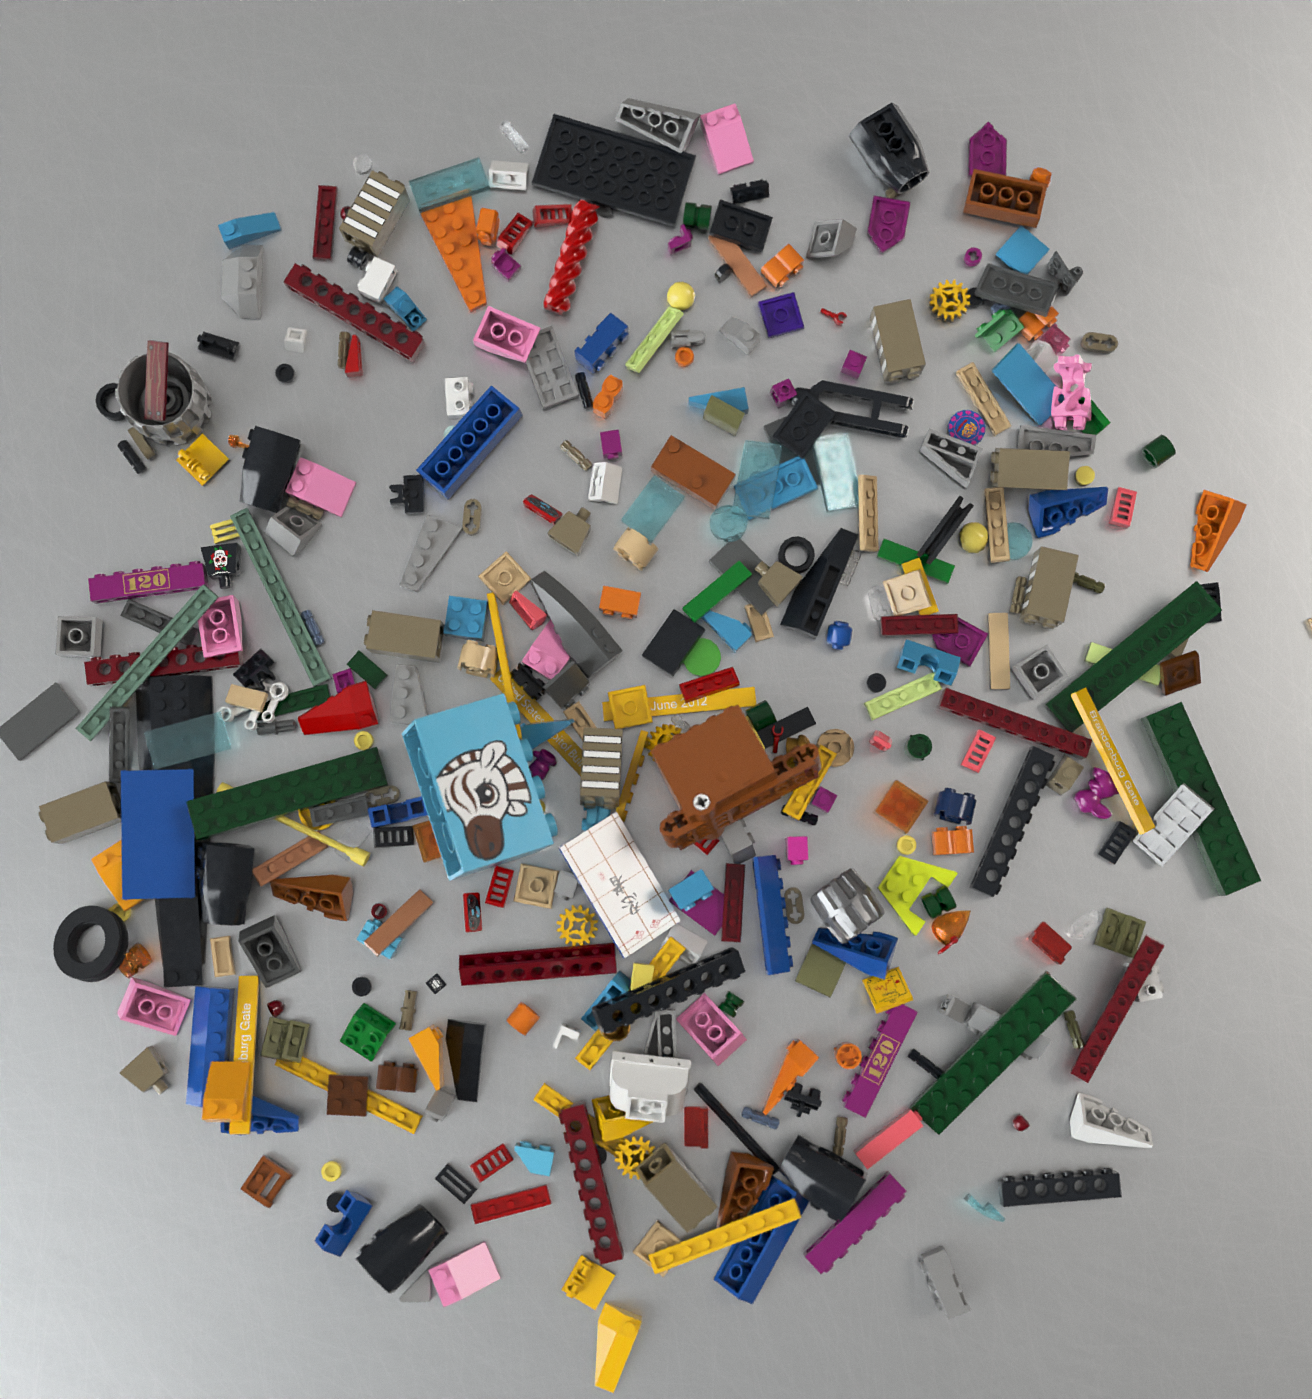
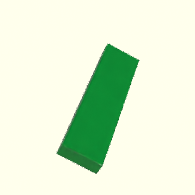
(900, 554)
(717, 591)

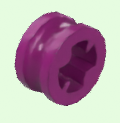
(967, 257)

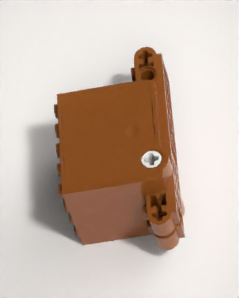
(724, 775)

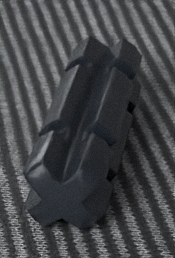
(584, 390)
(131, 456)
(811, 819)
(925, 1063)

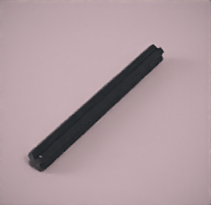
(734, 1126)

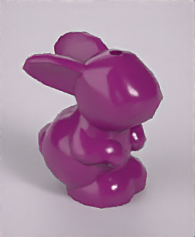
(1099, 788)

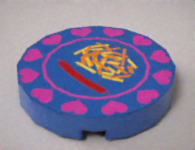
(967, 426)

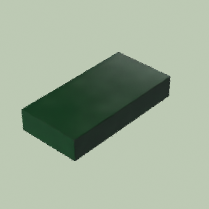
(367, 669)

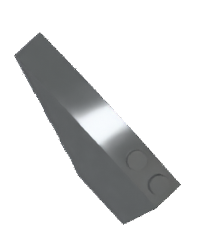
(578, 628)

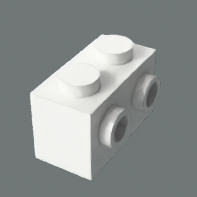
(377, 280)
(458, 397)
(1152, 987)

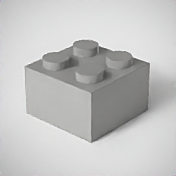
(78, 637)
(1039, 672)

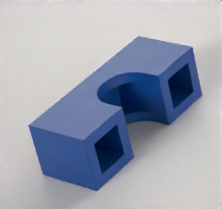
(397, 813)
(337, 1237)

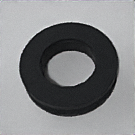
(945, 530)
(110, 957)

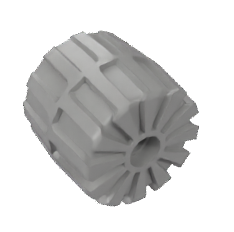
(183, 413)

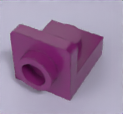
(680, 243)
(505, 264)
(782, 392)
(343, 679)

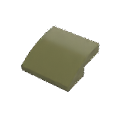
(723, 415)
(1120, 932)
(820, 971)
(284, 1040)

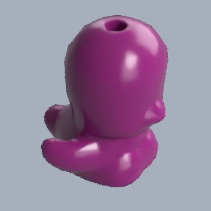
(541, 765)

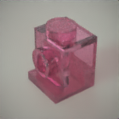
(1054, 332)

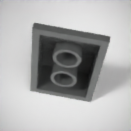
(567, 685)
(269, 951)

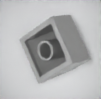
(292, 529)

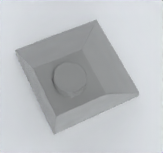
(830, 238)

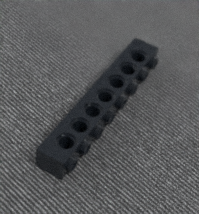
(1034, 757)
(604, 1011)

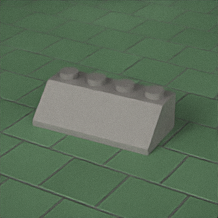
(983, 1017)

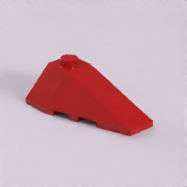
(343, 712)

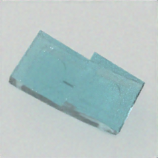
(988, 1210)

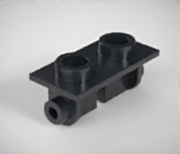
(757, 190)
(217, 345)
(524, 675)

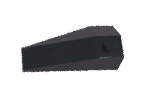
(465, 1051)

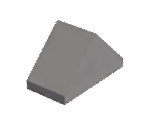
(420, 1290)

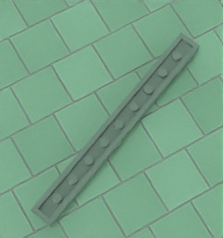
(280, 597)
(148, 661)

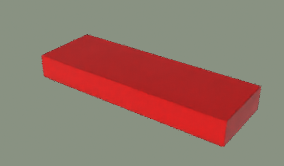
(709, 684)

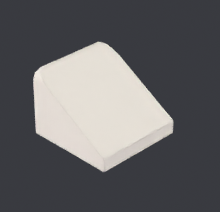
(295, 340)

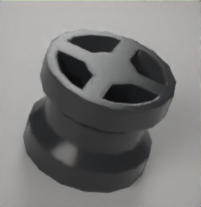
(358, 257)

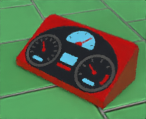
(542, 509)
(472, 912)

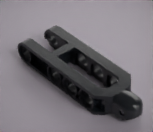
(860, 422)

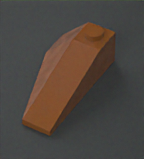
(323, 893)
(742, 1185)

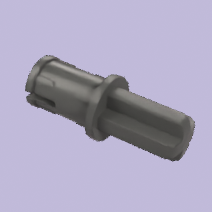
(276, 727)

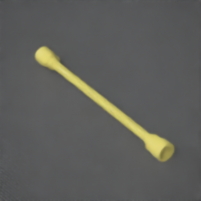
(356, 854)

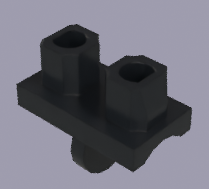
(795, 1097)

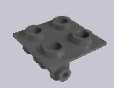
(1065, 277)

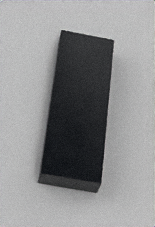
(791, 724)

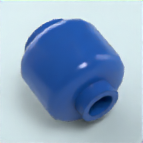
(839, 634)

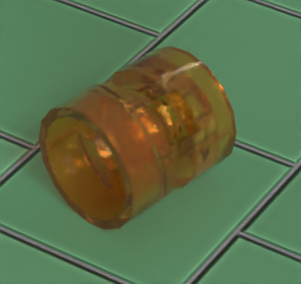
(135, 958)

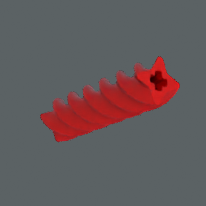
(571, 253)

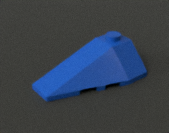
(1056, 508)
(865, 951)
(268, 1117)

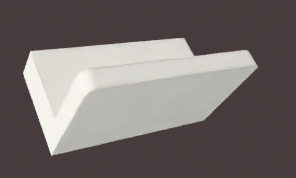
(508, 175)
(1042, 354)
(605, 482)
(693, 943)
(568, 1031)

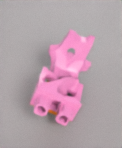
(1073, 372)

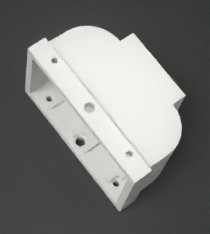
(648, 1088)

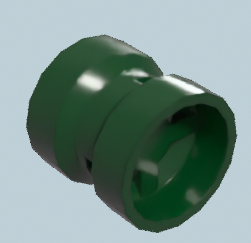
(728, 1007)

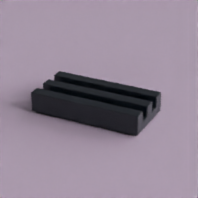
(443, 1172)

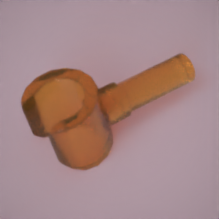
(234, 442)

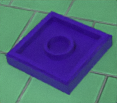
(781, 315)

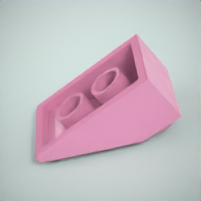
(726, 138)
(505, 335)
(320, 487)
(221, 627)
(547, 653)
(153, 1007)
(711, 1029)
(463, 1274)

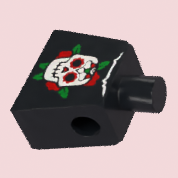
(222, 562)

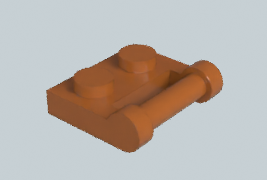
(261, 1177)

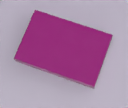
(706, 912)

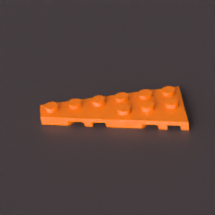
(457, 241)

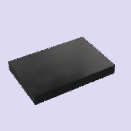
(740, 226)
(804, 425)
(673, 642)

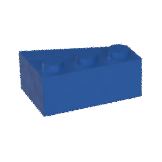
(602, 343)

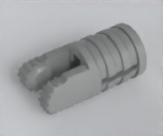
(687, 338)

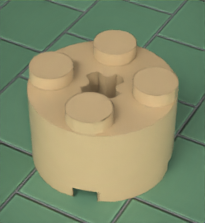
(635, 548)
(478, 659)

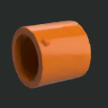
(523, 1018)
(847, 1055)

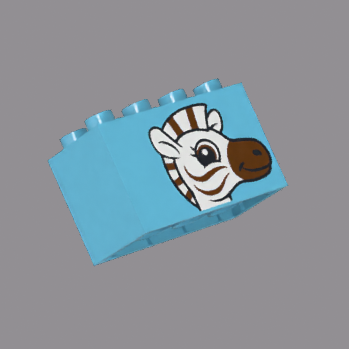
(478, 785)

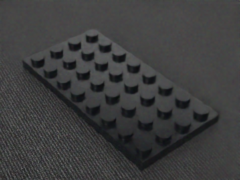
(613, 170)

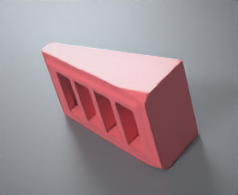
(1114, 520)
(529, 612)
(979, 733)
(881, 741)

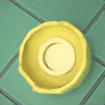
(681, 296)
(973, 537)

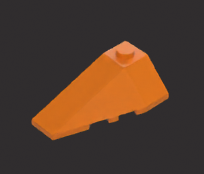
(1215, 524)
(795, 1063)

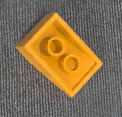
(110, 870)
(429, 1050)
(227, 1092)

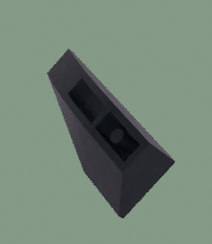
(817, 588)

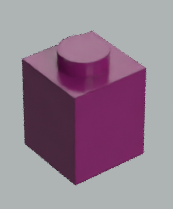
(853, 364)
(611, 444)
(823, 799)

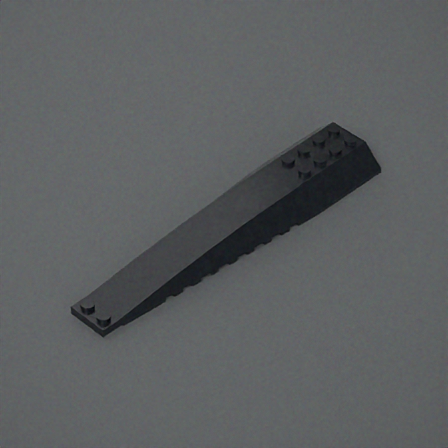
(179, 920)

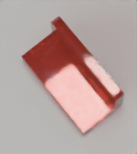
(1050, 943)
(696, 1126)

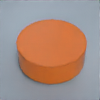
(684, 356)

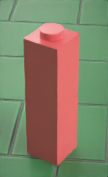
(889, 1137)

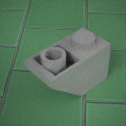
(439, 1105)

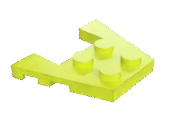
(905, 883)

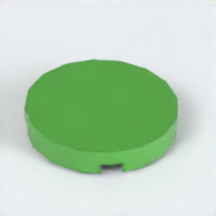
(703, 658)

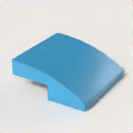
(1022, 251)

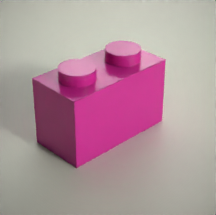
(796, 850)

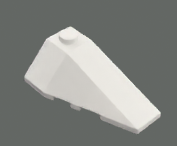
(1102, 1125)

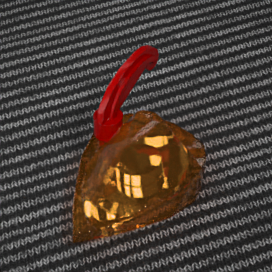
(949, 928)

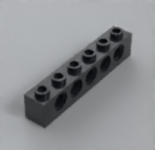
(1109, 1189)

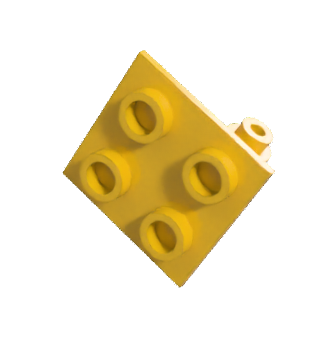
(202, 459)
(588, 1282)

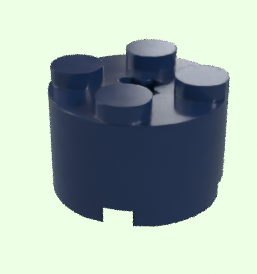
(955, 806)

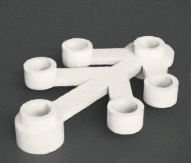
(272, 697)

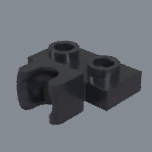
(410, 494)
(255, 670)

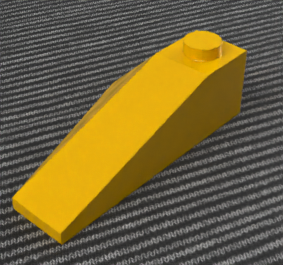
(612, 1121)
(614, 1342)

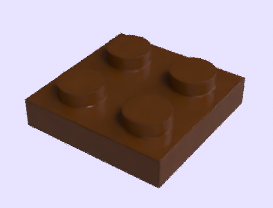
(1180, 672)
(347, 1095)

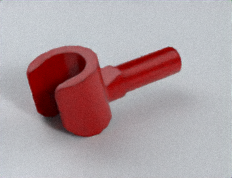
(835, 316)
(776, 739)

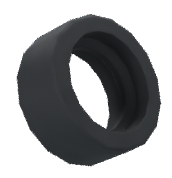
(100, 399)
(800, 541)

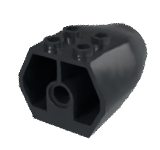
(891, 148)
(267, 468)
(224, 881)
(823, 1177)
(401, 1247)

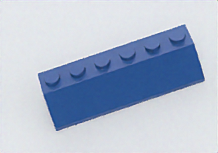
(469, 442)
(771, 914)
(209, 1037)
(754, 1258)

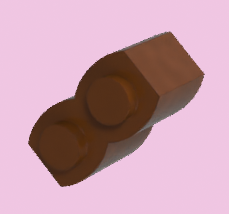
(397, 1078)

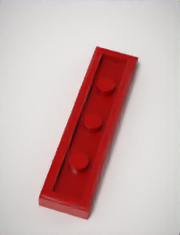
(510, 1204)

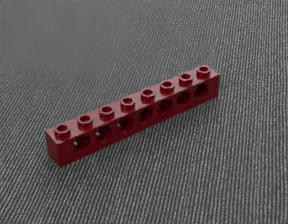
(300, 274)
(95, 667)
(1014, 723)
(537, 964)
(1117, 1008)
(614, 1250)

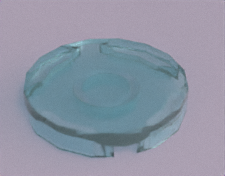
(727, 525)
(1019, 540)

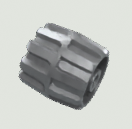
(847, 905)

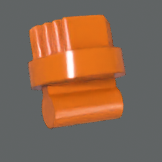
(1041, 175)

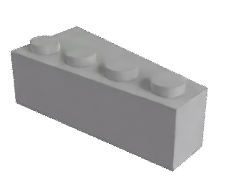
(661, 123)

